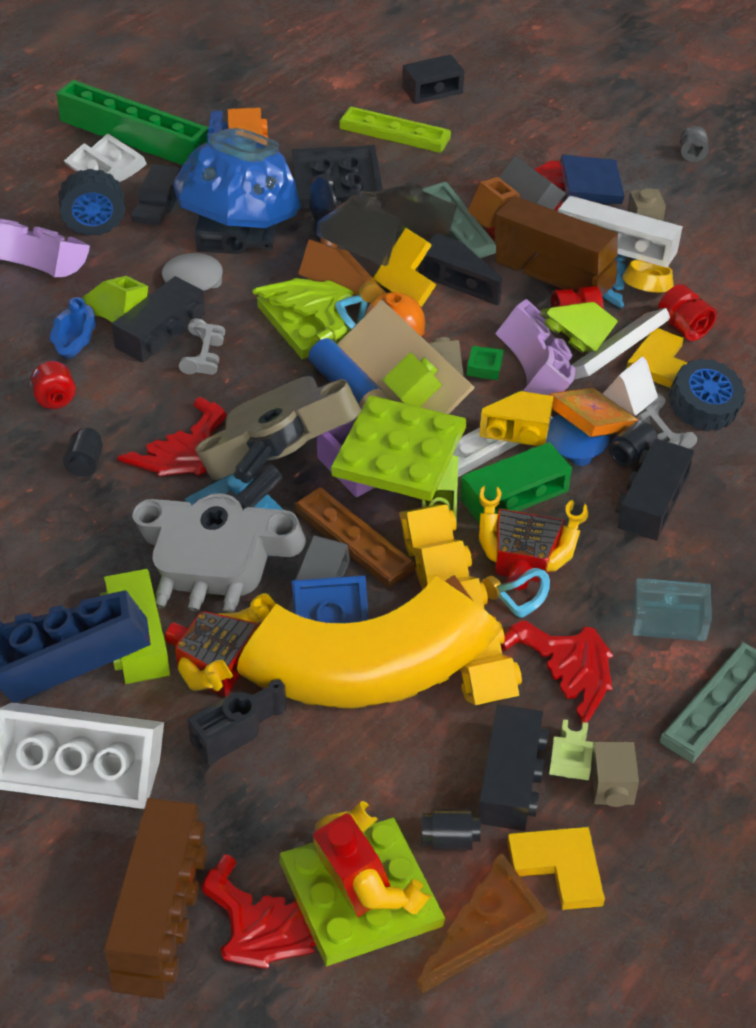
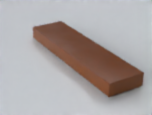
(364, 543)

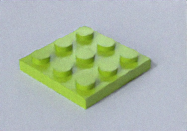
(399, 447)
(330, 917)

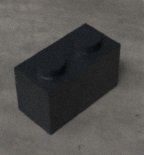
(433, 79)

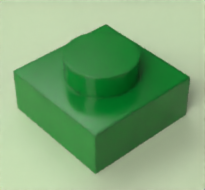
(485, 363)

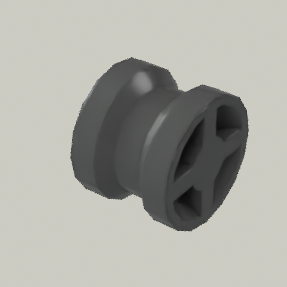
(698, 137)

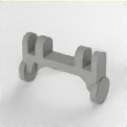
(204, 362)
(651, 416)

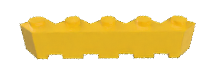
(437, 553)

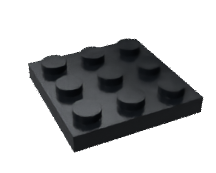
(350, 167)

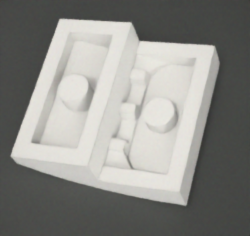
(108, 156)

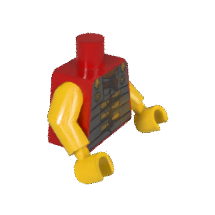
(526, 540)
(213, 644)
(357, 866)

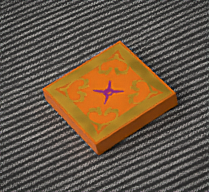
(592, 411)

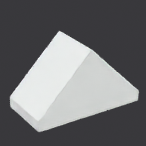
(633, 388)

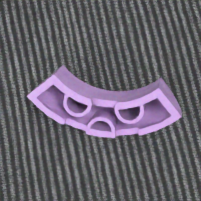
(41, 249)
(537, 349)

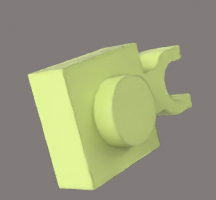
(571, 753)

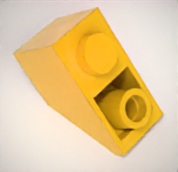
(518, 419)

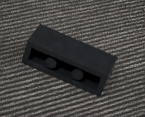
(158, 319)
(654, 489)
(512, 767)

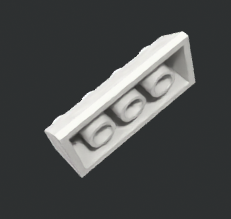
(78, 754)

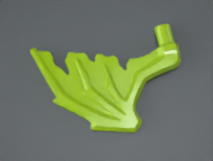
(311, 298)

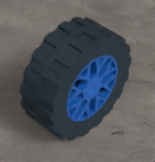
(87, 215)
(707, 394)

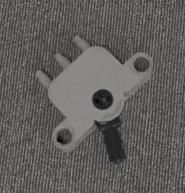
(217, 541)

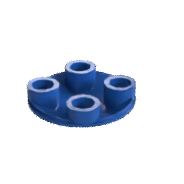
(573, 442)

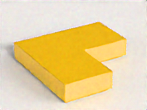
(400, 272)
(659, 353)
(565, 854)

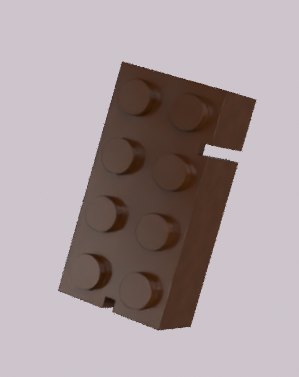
(569, 249)
(155, 899)

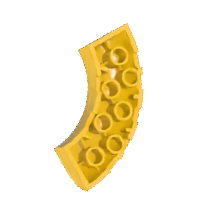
(371, 658)

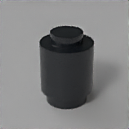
(631, 442)
(83, 452)
(451, 829)

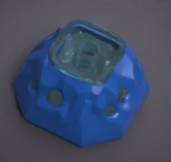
(238, 181)

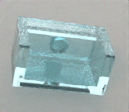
(671, 609)

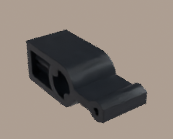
(156, 195)
(220, 238)
(234, 720)

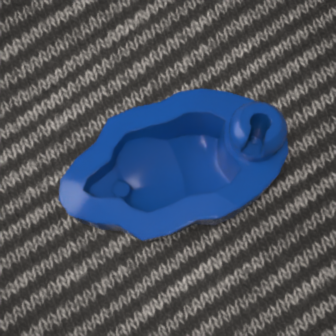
(73, 328)

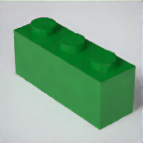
(522, 479)

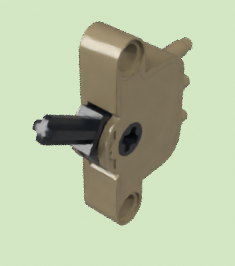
(276, 426)

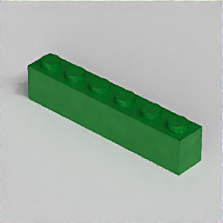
(130, 122)

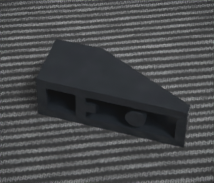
(459, 268)

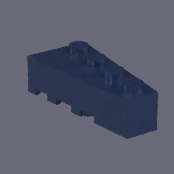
(68, 643)

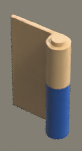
(375, 350)

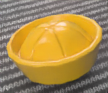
(648, 277)

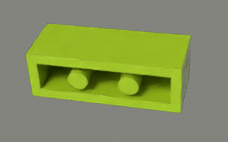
(152, 660)

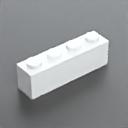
(637, 234)

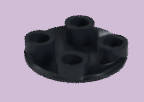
(322, 197)

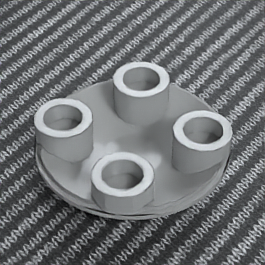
(195, 269)

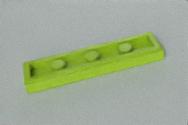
(395, 129)

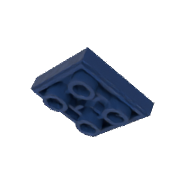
(592, 179)

